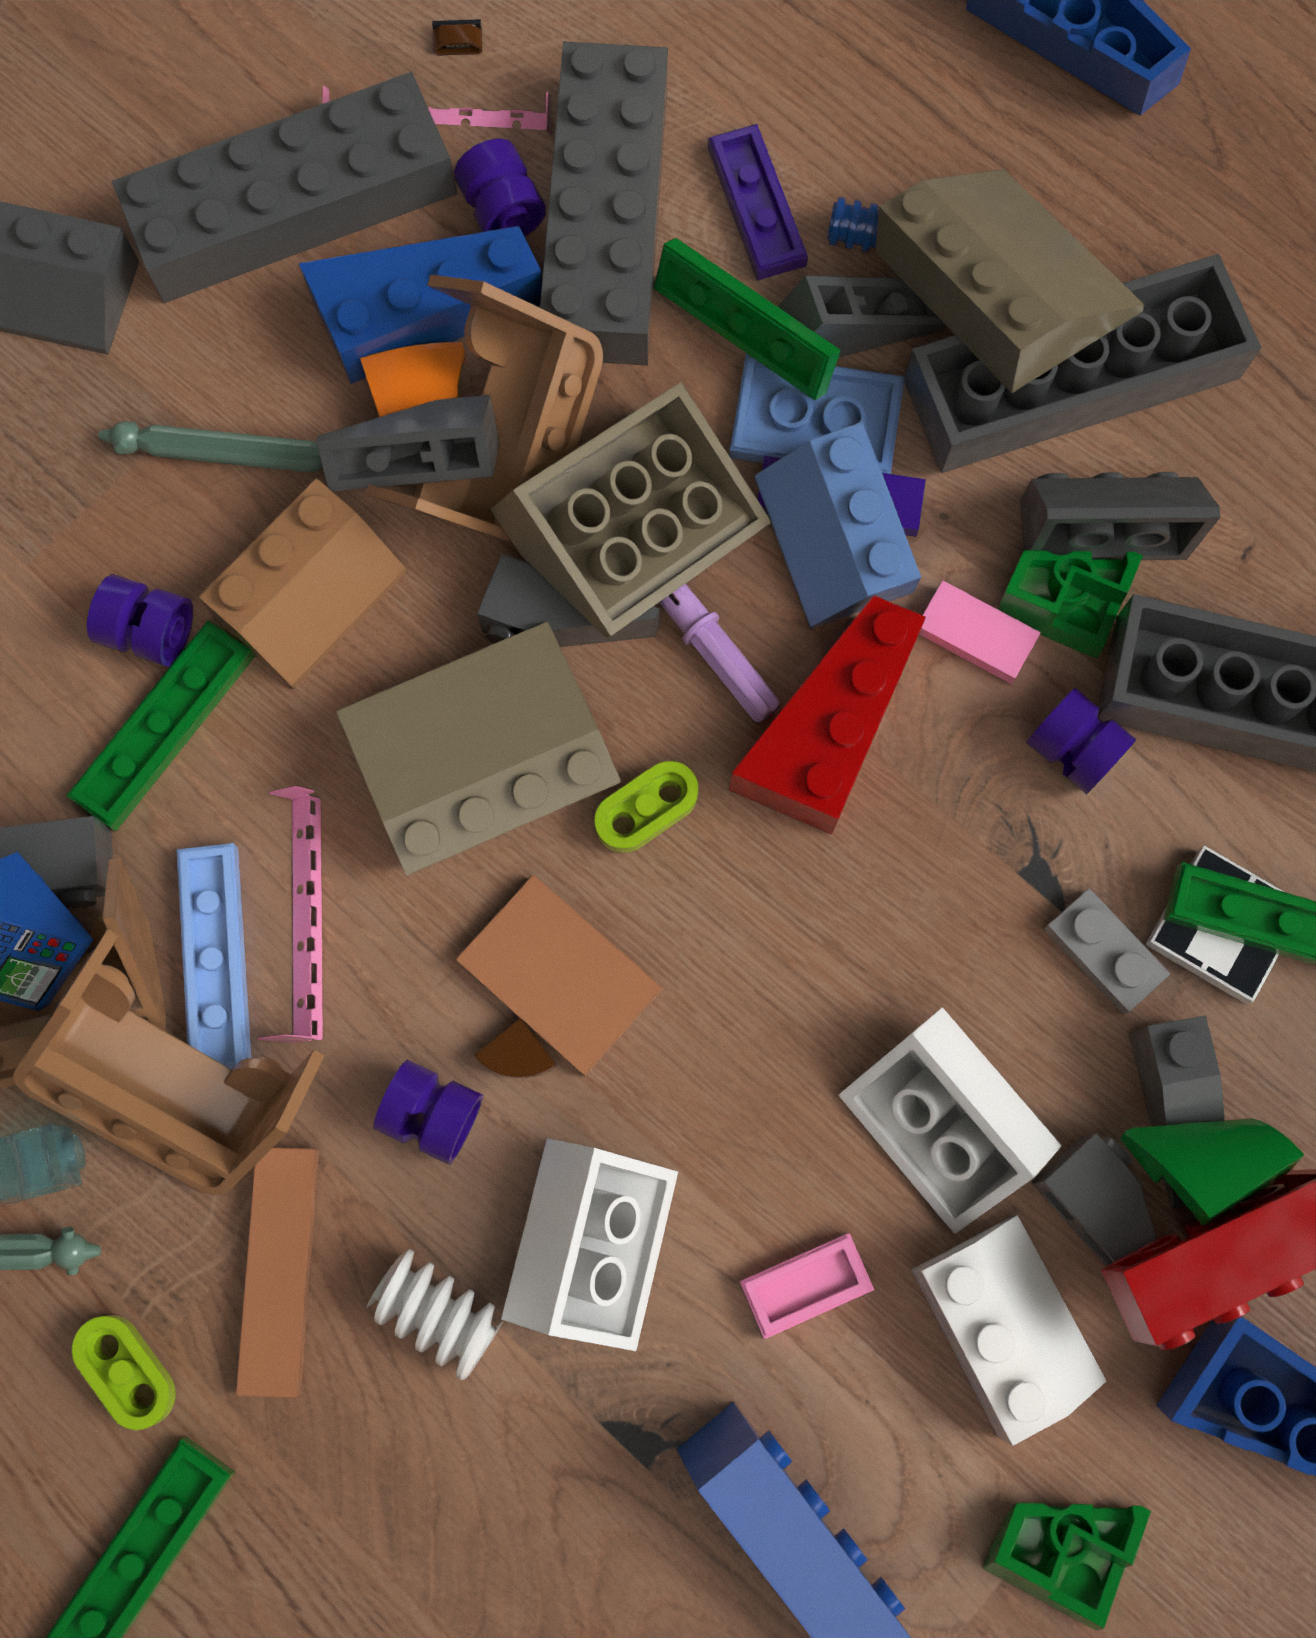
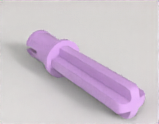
(720, 653)

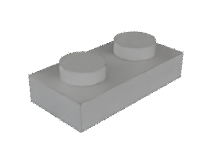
(1107, 951)

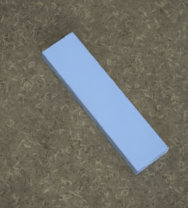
(214, 952)

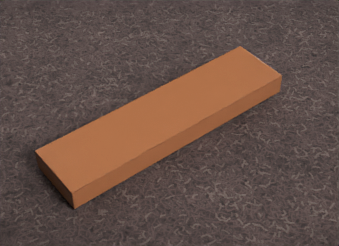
(278, 1274)

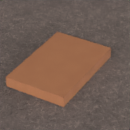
(559, 975)

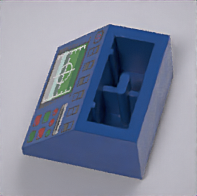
(37, 937)

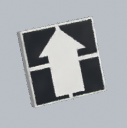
(1220, 961)

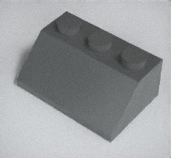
(63, 277)
(1117, 515)

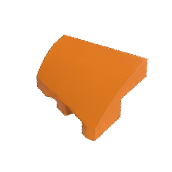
(414, 375)

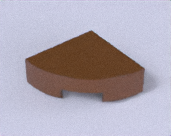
(516, 1054)

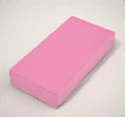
(978, 632)
(806, 1285)

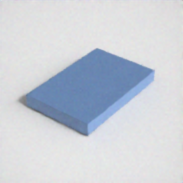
(780, 418)

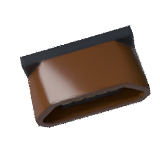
(457, 37)

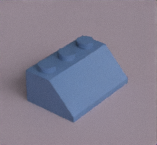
(837, 526)

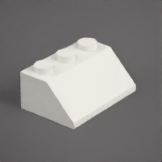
(950, 1121)
(590, 1245)
(1010, 1330)

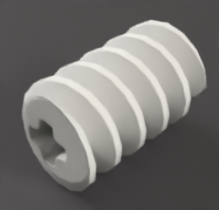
(434, 1314)

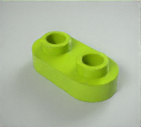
(643, 805)
(119, 1377)

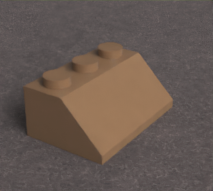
(303, 583)

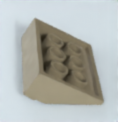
(1001, 272)
(633, 512)
(477, 747)

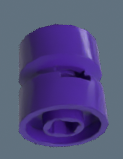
(499, 187)
(130, 617)
(1080, 741)
(427, 1111)

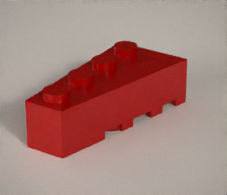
(824, 732)
(1220, 1265)

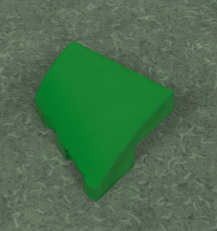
(1070, 596)
(1213, 1161)
(1068, 1555)

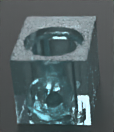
(39, 1163)

